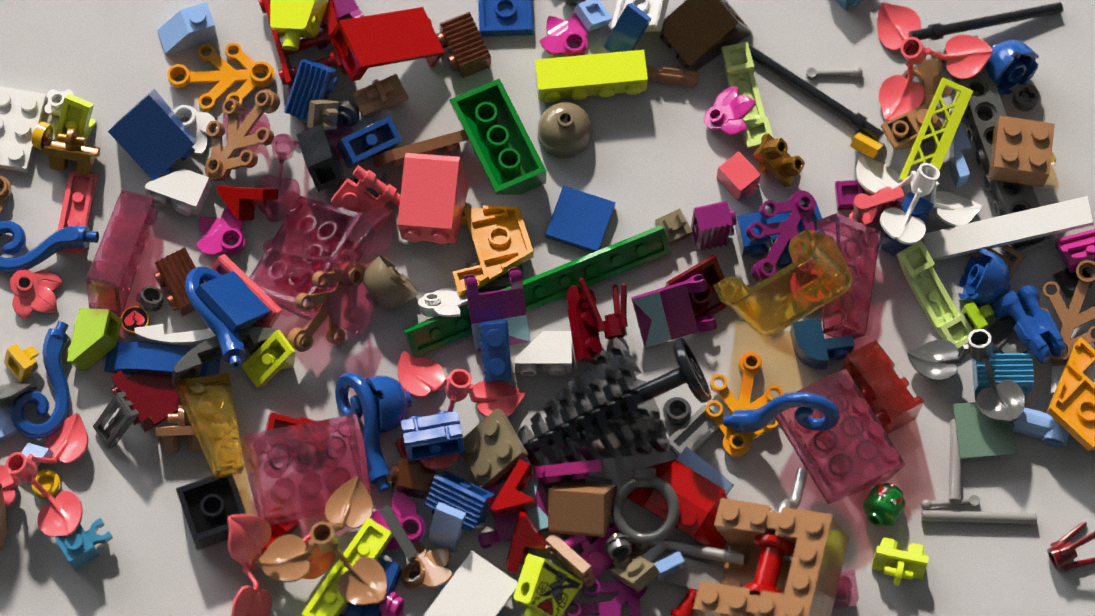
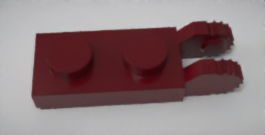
(583, 326)

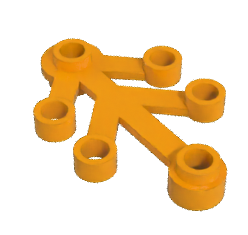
(225, 76)
(742, 404)

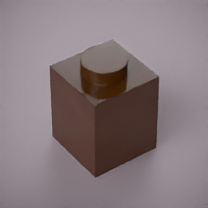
(411, 478)

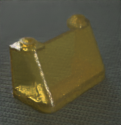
(793, 292)

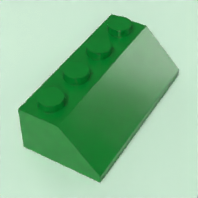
(499, 139)

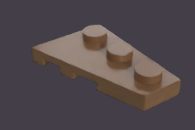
(448, 142)

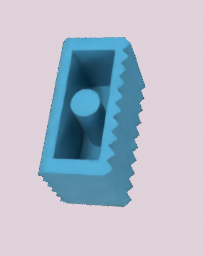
(1005, 366)

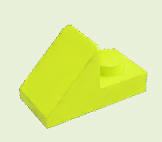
(76, 114)
(269, 359)

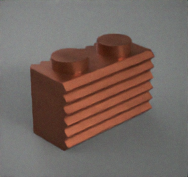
(465, 45)
(172, 274)

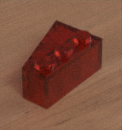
(882, 387)

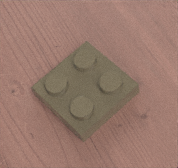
(492, 449)

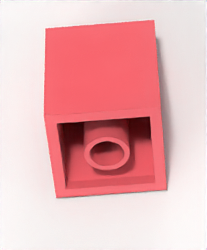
(432, 198)

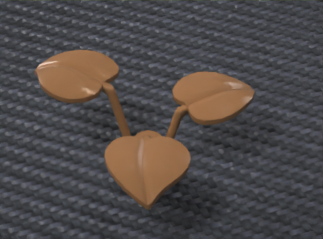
(287, 555)

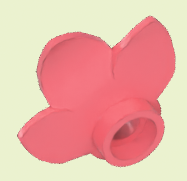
(37, 294)

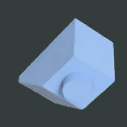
(188, 29)

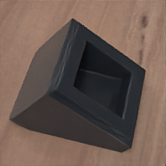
(1069, 281)

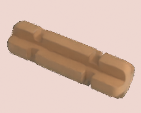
(672, 76)

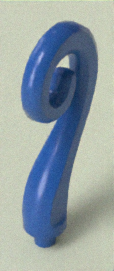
(68, 237)
(230, 342)
(52, 353)
(365, 405)
(756, 419)

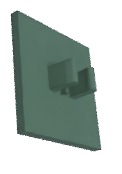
(980, 435)

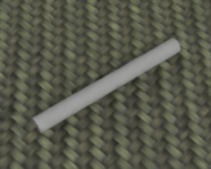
(978, 517)

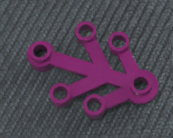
(785, 229)
(613, 607)

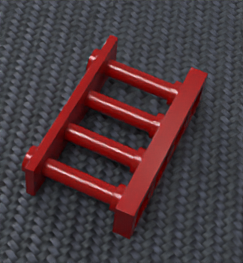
(287, 73)

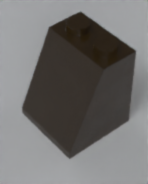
(701, 29)

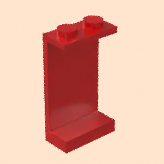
(385, 40)

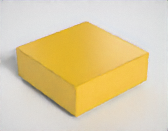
(866, 145)

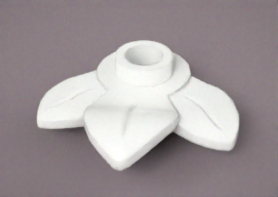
(196, 125)
(442, 303)

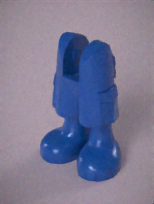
(1035, 331)

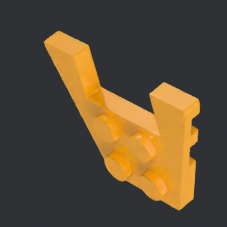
(498, 242)
(1075, 396)

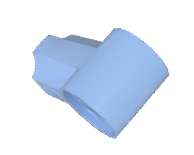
(1041, 426)

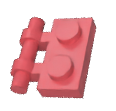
(357, 199)

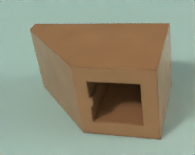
(905, 128)

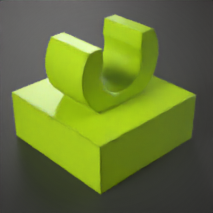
(977, 317)

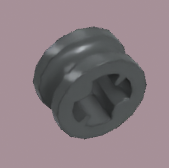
(1032, 93)

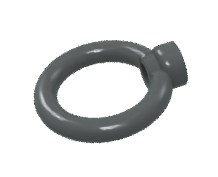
(646, 479)

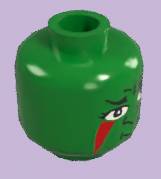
(884, 504)

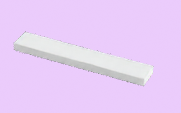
(1009, 229)

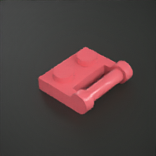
(876, 204)

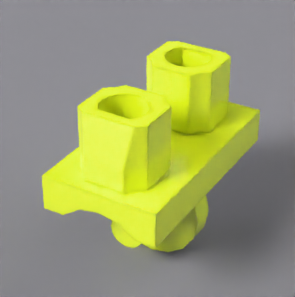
(898, 562)

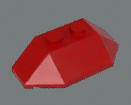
(697, 499)

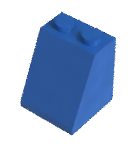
(153, 136)

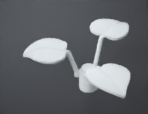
(900, 225)

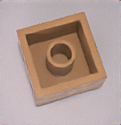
(1021, 151)

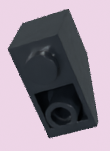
(320, 157)

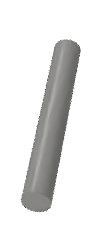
(955, 466)
(706, 552)

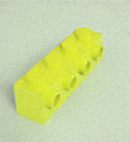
(591, 75)

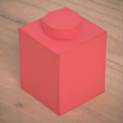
(739, 176)

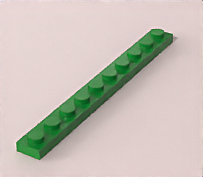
(549, 286)

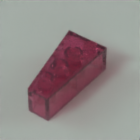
(859, 248)
(120, 252)

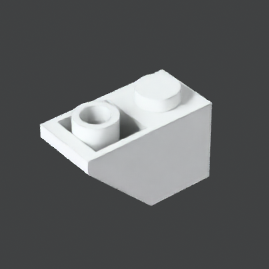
(181, 190)
(546, 353)

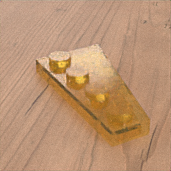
(214, 420)

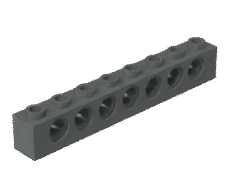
(978, 131)

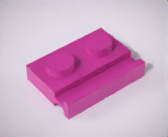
(1076, 248)
(578, 470)

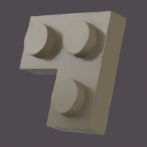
(637, 568)

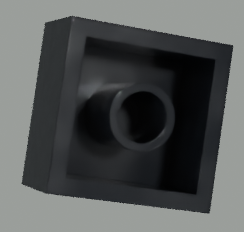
(207, 508)

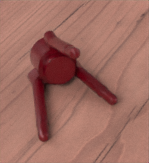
(615, 323)
(1063, 553)

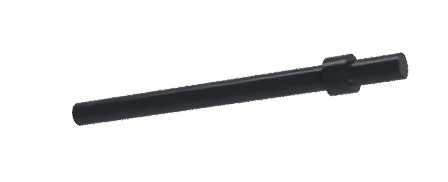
(938, 31)
(857, 121)

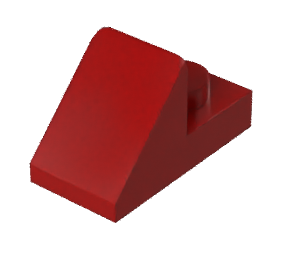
(242, 199)
(510, 497)
(524, 535)

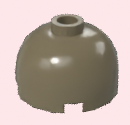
(564, 130)
(387, 284)

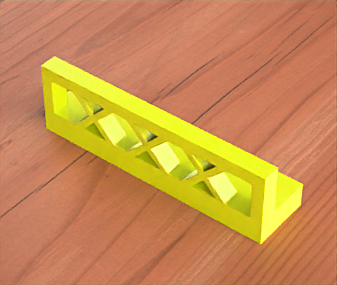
(947, 131)
(368, 542)

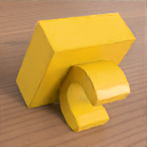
(20, 361)

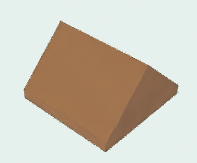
(580, 508)

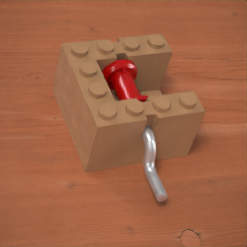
(768, 582)

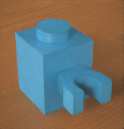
(80, 545)

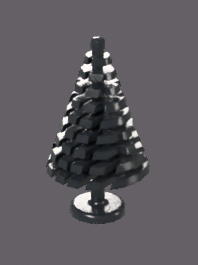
(616, 409)

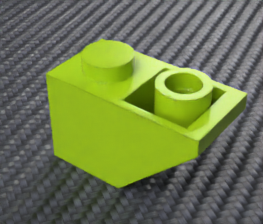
(93, 337)

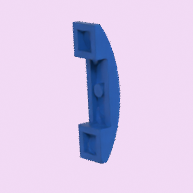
(151, 358)

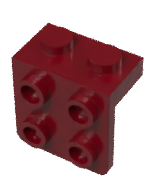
(150, 394)

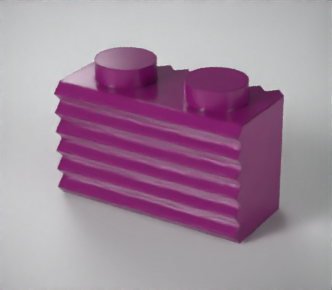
(712, 225)

